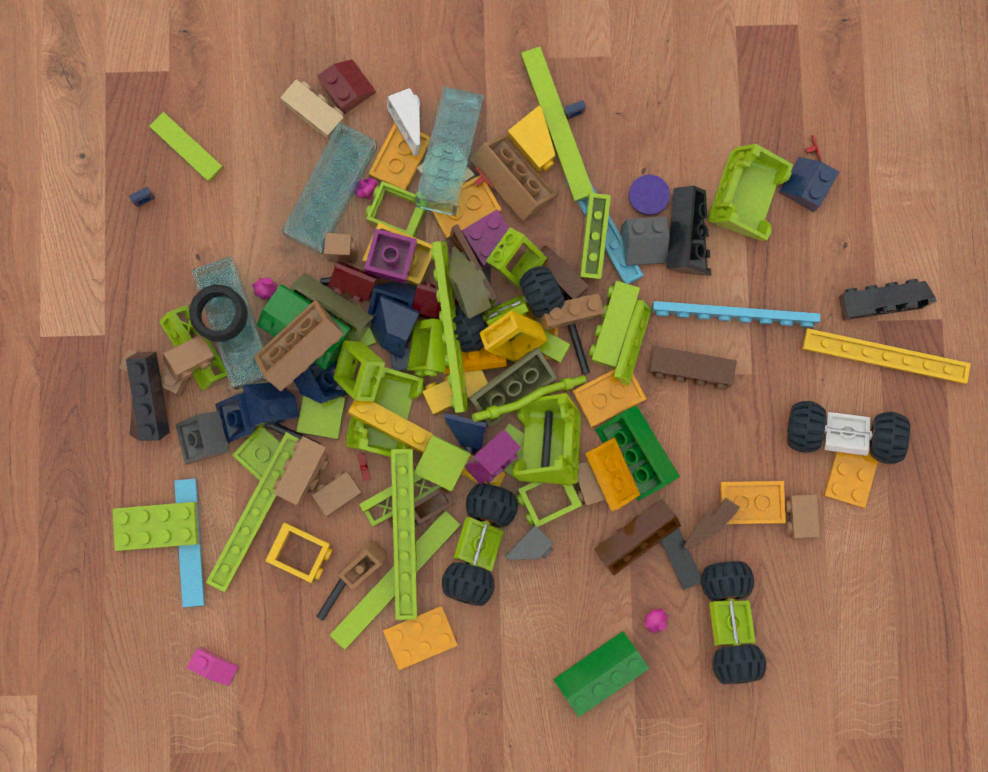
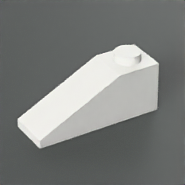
(405, 112)

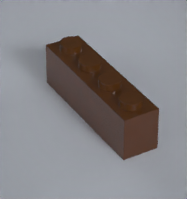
(692, 367)
(637, 537)

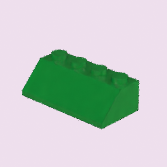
(283, 309)
(641, 451)
(601, 673)

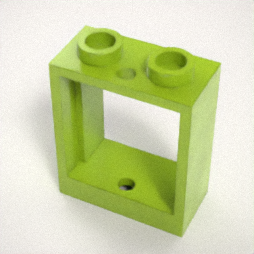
(379, 194)
(501, 256)
(427, 349)
(371, 366)
(531, 515)

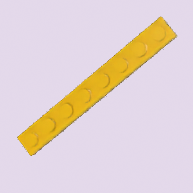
(886, 356)
(401, 430)

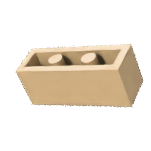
(312, 108)

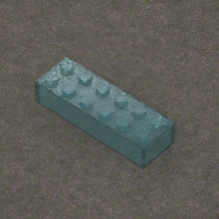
(449, 151)
(330, 187)
(240, 351)

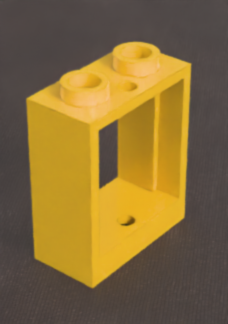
(497, 335)
(280, 543)

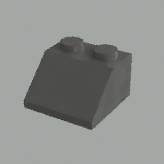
(645, 240)
(202, 437)
(531, 546)

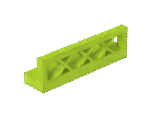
(179, 333)
(386, 495)

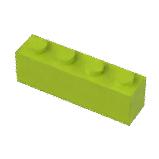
(594, 235)
(615, 324)

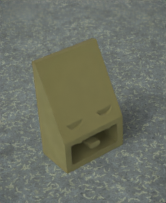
(468, 285)

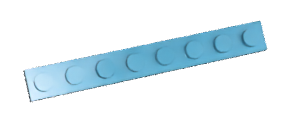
(744, 315)

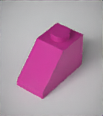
(212, 666)

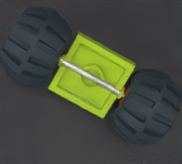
(540, 292)
(479, 544)
(733, 623)

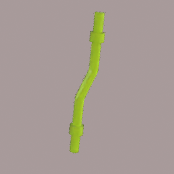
(494, 411)

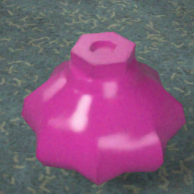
(366, 188)
(264, 288)
(656, 620)

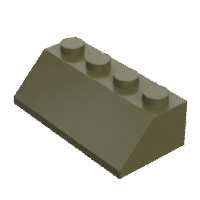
(334, 304)
(514, 383)

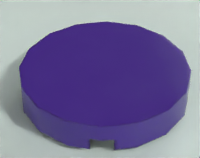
(649, 195)

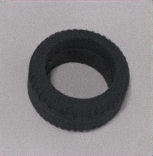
(203, 297)

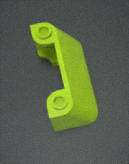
(748, 191)
(396, 395)
(564, 441)

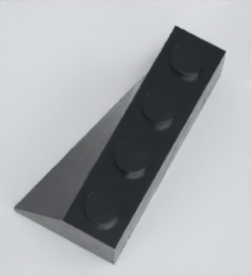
(688, 232)
(885, 300)
(148, 407)

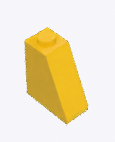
(534, 140)

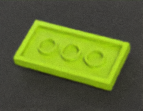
(155, 526)

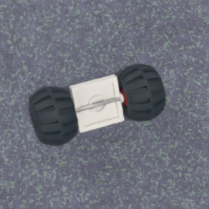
(848, 433)

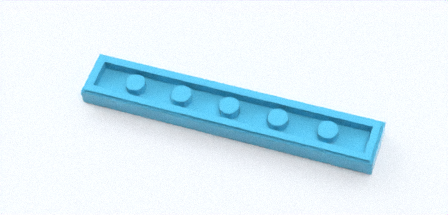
(615, 250)
(190, 555)

